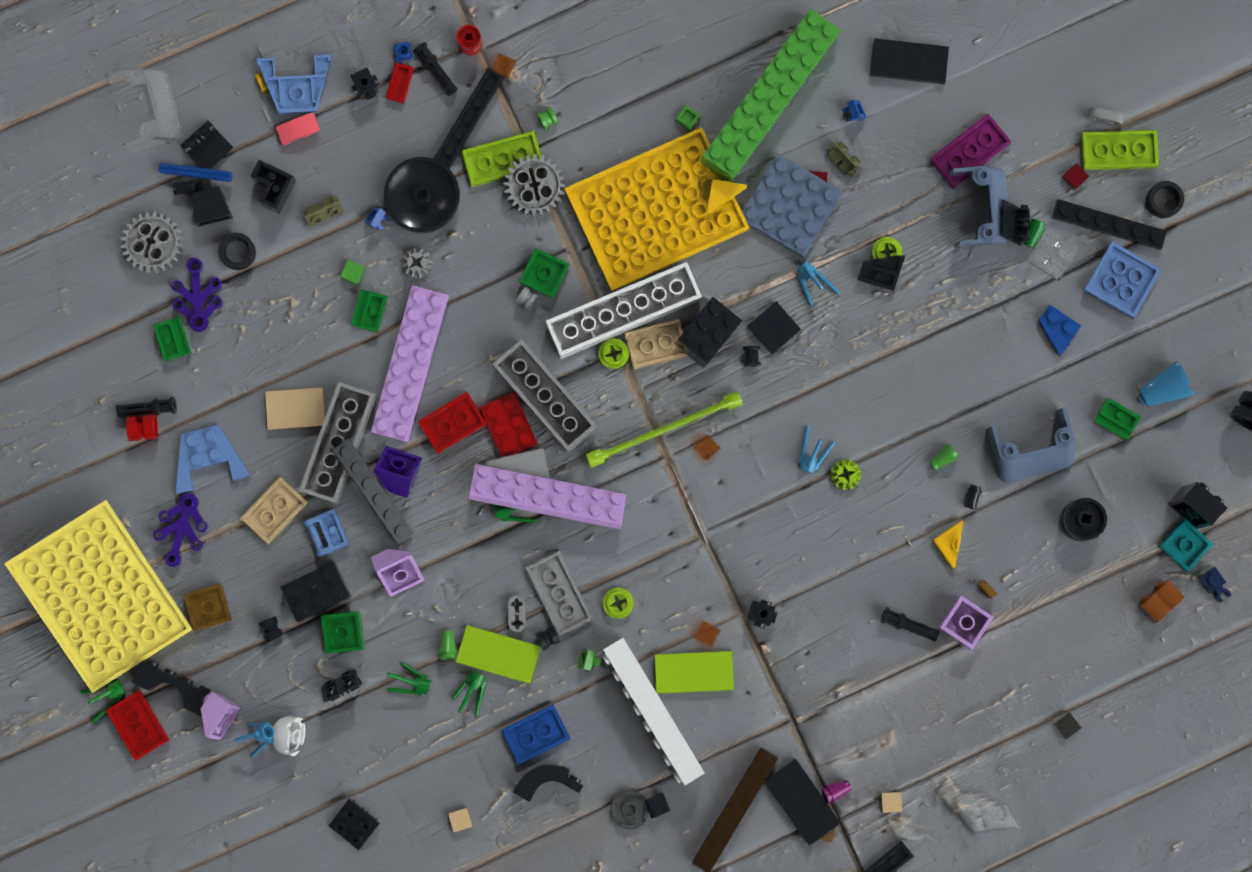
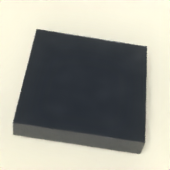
(774, 327)

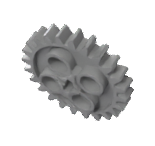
(551, 180)
(135, 236)

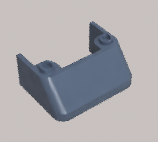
(996, 188)
(1016, 467)

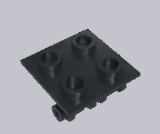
(206, 146)
(1014, 222)
(333, 688)
(354, 824)

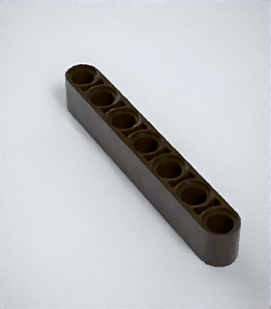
(734, 810)

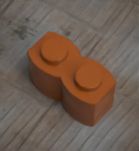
(1160, 601)

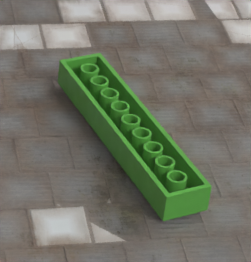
(770, 96)

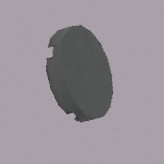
(629, 809)

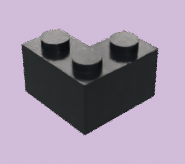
(277, 185)

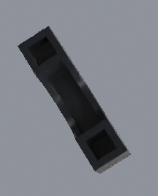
(150, 676)

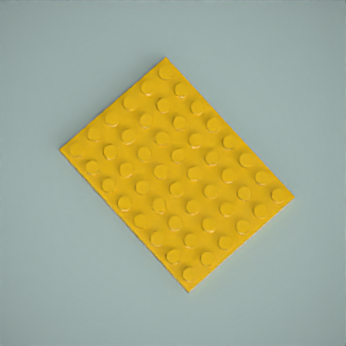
(653, 210)

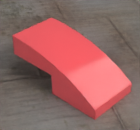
(298, 128)

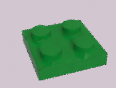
(544, 273)
(342, 632)

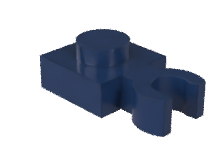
(1213, 581)

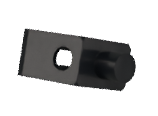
(210, 205)

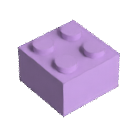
(965, 622)

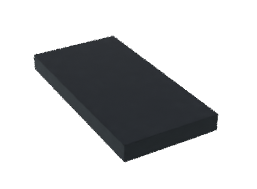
(909, 61)
(802, 802)

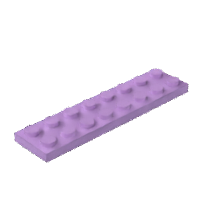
(410, 363)
(547, 496)

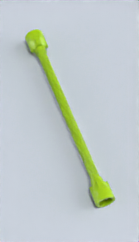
(730, 402)

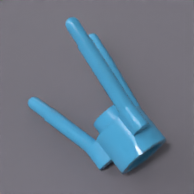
(809, 272)
(809, 463)
(263, 733)

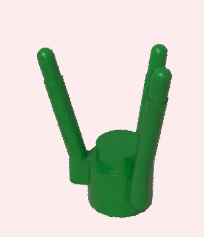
(504, 512)
(475, 681)
(420, 684)
(114, 690)

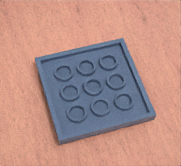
(790, 205)

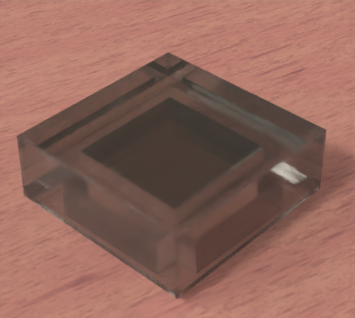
(1067, 725)

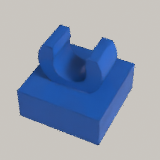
(856, 110)
(375, 217)

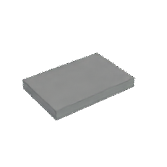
(528, 462)

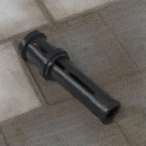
(431, 60)
(156, 407)
(900, 622)

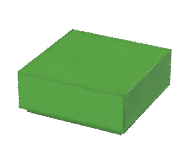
(687, 118)
(352, 272)

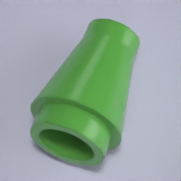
(944, 457)
(447, 646)

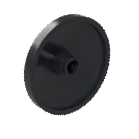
(421, 195)

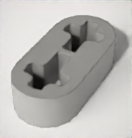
(1106, 116)
(522, 613)

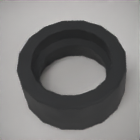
(1175, 189)
(237, 237)

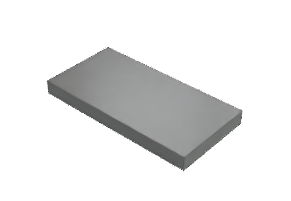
(559, 593)

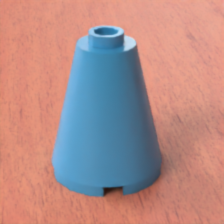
(1166, 387)

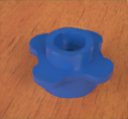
(402, 47)

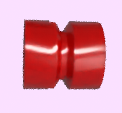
(469, 40)
(142, 427)

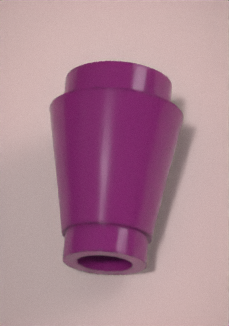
(835, 791)

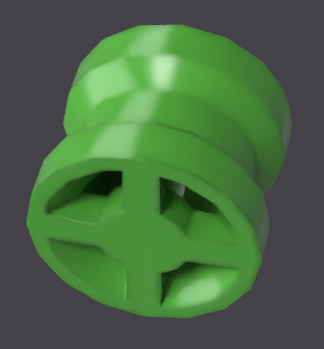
(547, 118)

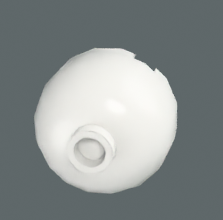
(288, 735)

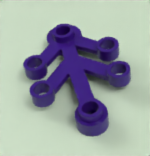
(197, 297)
(182, 527)

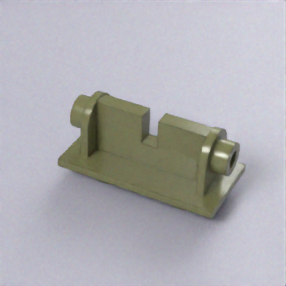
(850, 162)
(331, 208)

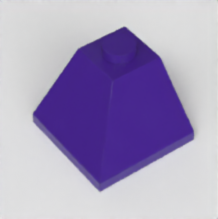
(397, 470)

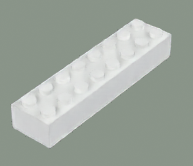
(623, 310)
(653, 711)

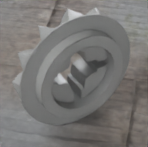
(417, 272)

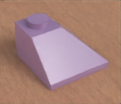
(397, 570)
(218, 715)

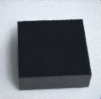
(657, 805)

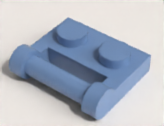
(332, 531)

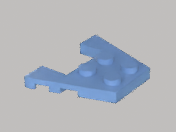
(296, 93)
(205, 449)

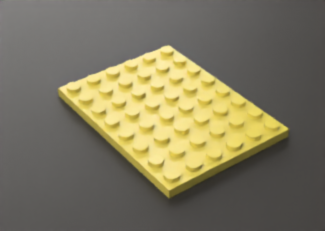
(98, 596)

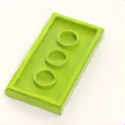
(1119, 150)
(491, 160)
(498, 654)
(694, 672)

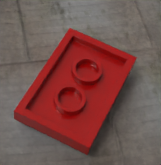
(452, 423)
(508, 425)
(138, 725)

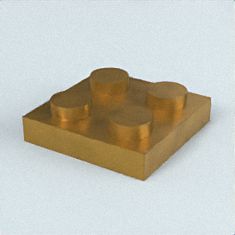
(207, 607)

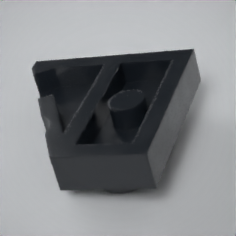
(882, 271)

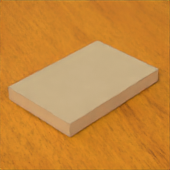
(654, 344)
(295, 408)
(274, 510)

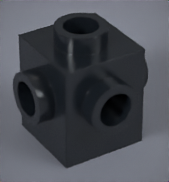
(365, 84)
(754, 613)

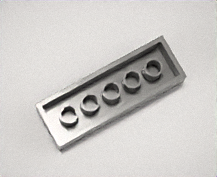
(544, 396)
(344, 420)

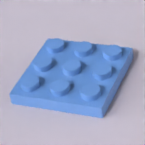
(1122, 280)

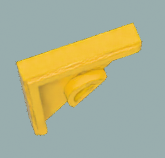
(722, 192)
(949, 543)

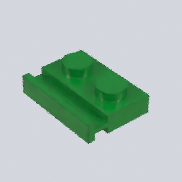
(369, 311)
(172, 339)
(1117, 419)

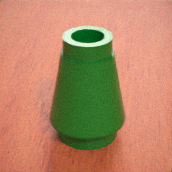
(1036, 231)

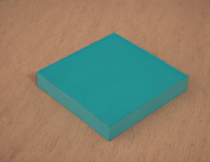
(1185, 545)

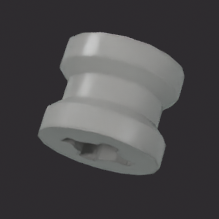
(526, 299)

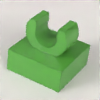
(587, 660)

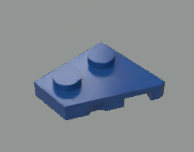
(1058, 328)

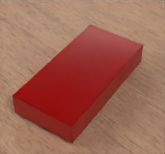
(399, 83)

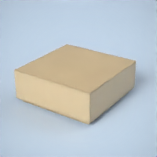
(891, 802)
(460, 820)

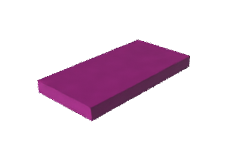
(970, 149)

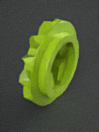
(892, 245)
(618, 346)
(841, 482)
(609, 599)

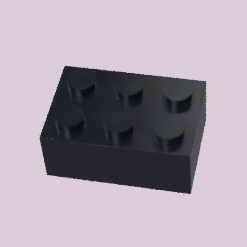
(708, 332)
(1198, 505)
(316, 592)

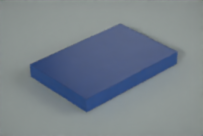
(535, 734)

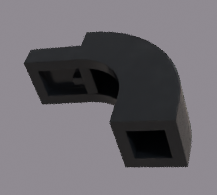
(539, 775)

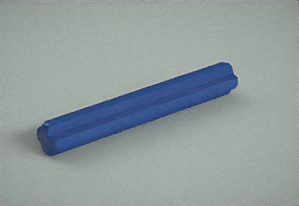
(195, 172)

